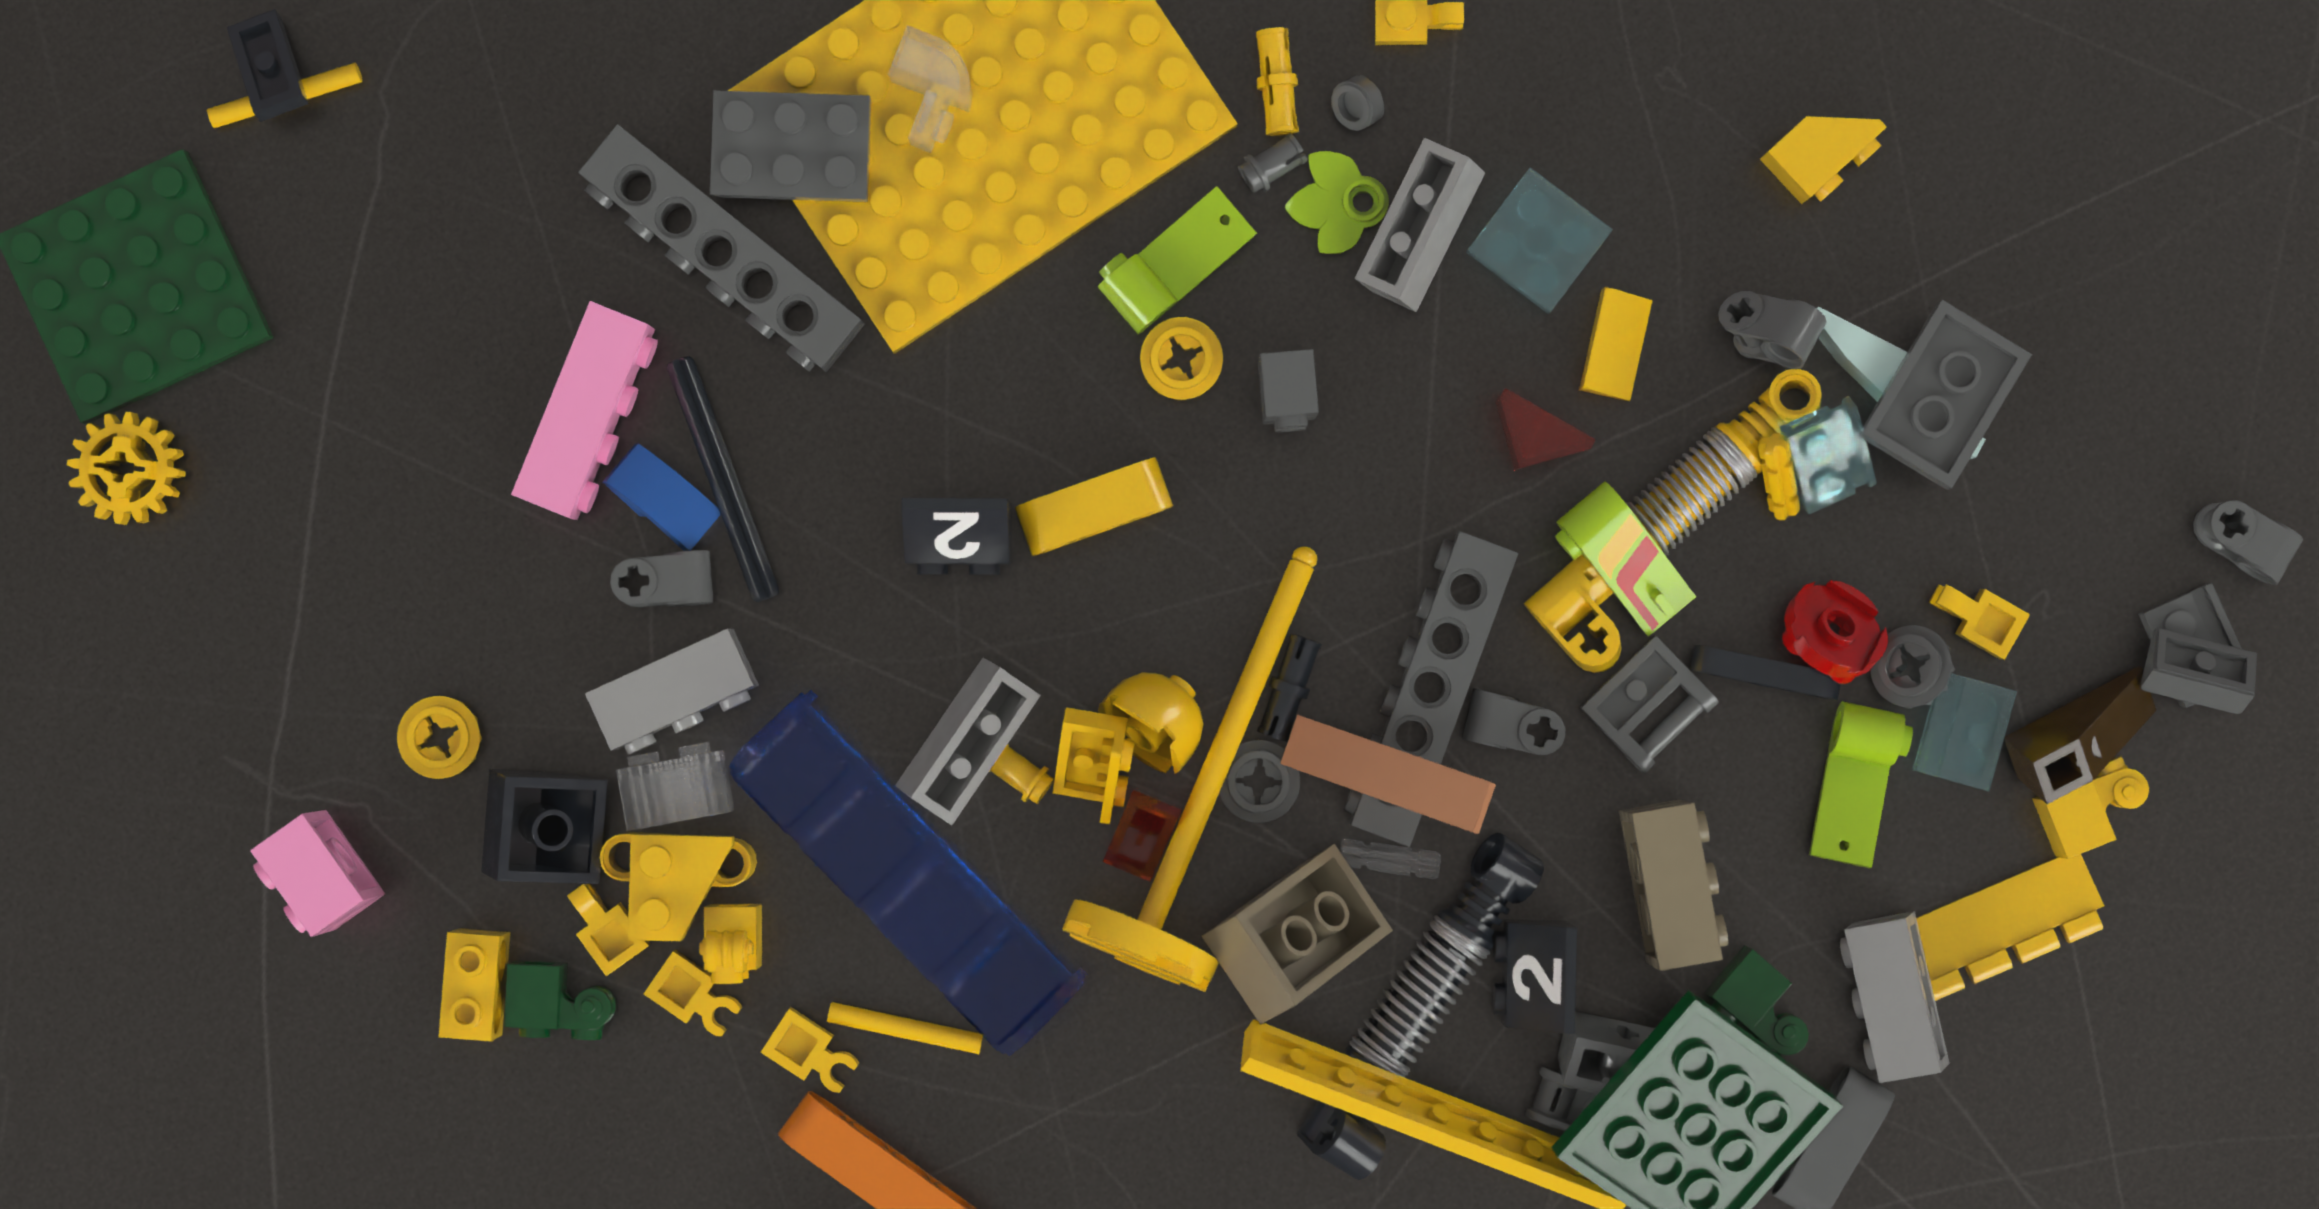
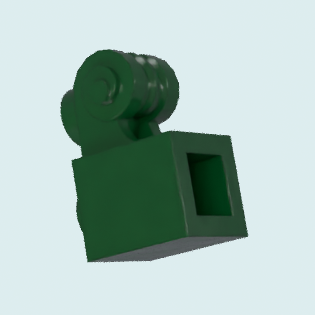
(1747, 996)
(540, 1002)

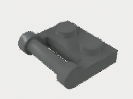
(1636, 692)

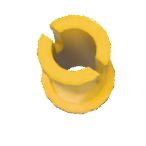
(1022, 775)

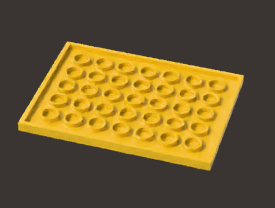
(1061, 128)

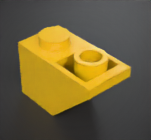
(1818, 149)

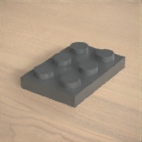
(790, 146)
(1944, 395)

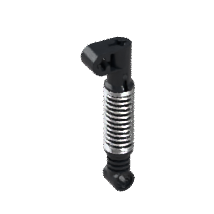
(1463, 931)

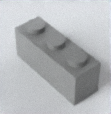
(1420, 224)
(673, 692)
(967, 741)
(1894, 997)

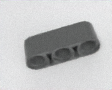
(1831, 1158)

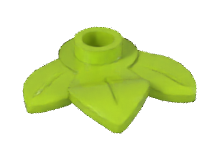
(1330, 205)

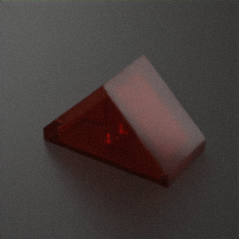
(1535, 434)
(1142, 834)

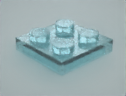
(1539, 240)

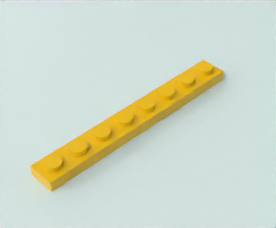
(1414, 1110)

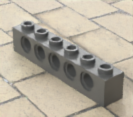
(624, 158)
(1490, 569)

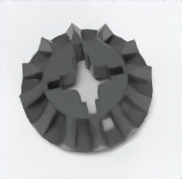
(1935, 674)
(1275, 799)

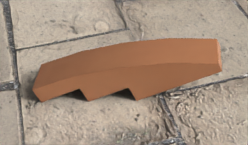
(1388, 774)

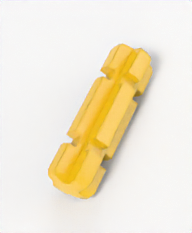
(1779, 476)

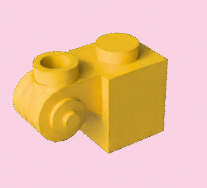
(2079, 818)
(732, 941)

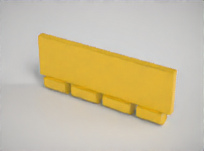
(2008, 914)

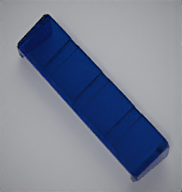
(903, 876)

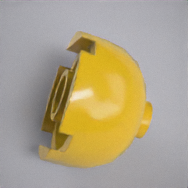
(1160, 718)

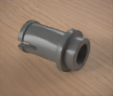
(1271, 163)

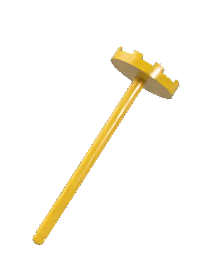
(1141, 940)

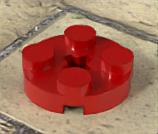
(1813, 640)

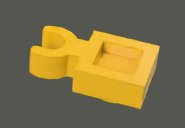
(685, 989)
(801, 1046)

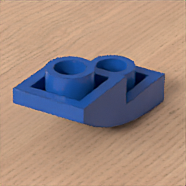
(662, 496)

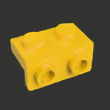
(1090, 759)

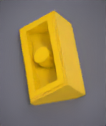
(1615, 344)

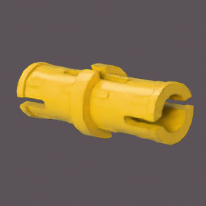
(1277, 81)

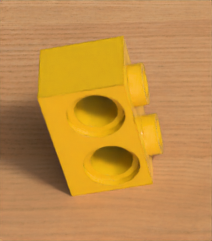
(474, 984)

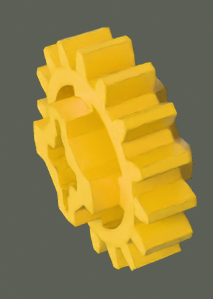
(125, 448)

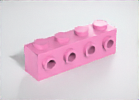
(584, 412)

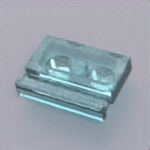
(1828, 455)
(1965, 732)

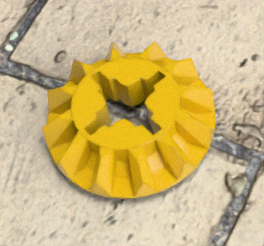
(1189, 335)
(416, 729)

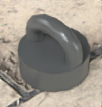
(1357, 103)

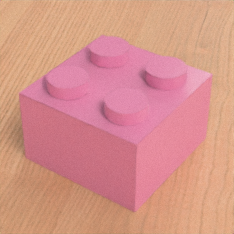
(316, 873)

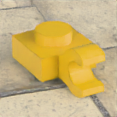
(1408, 20)
(1986, 620)
(606, 930)

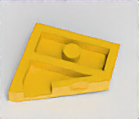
(670, 882)

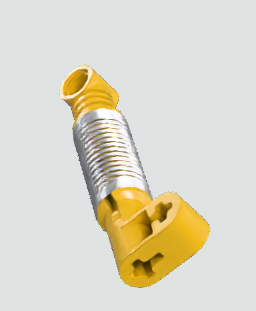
(1669, 514)

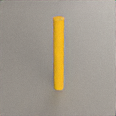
(313, 86)
(905, 1028)

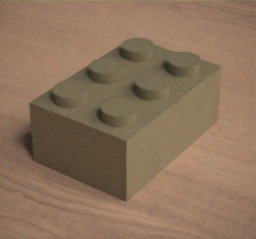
(1673, 884)
(1297, 934)

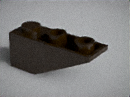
(2080, 737)

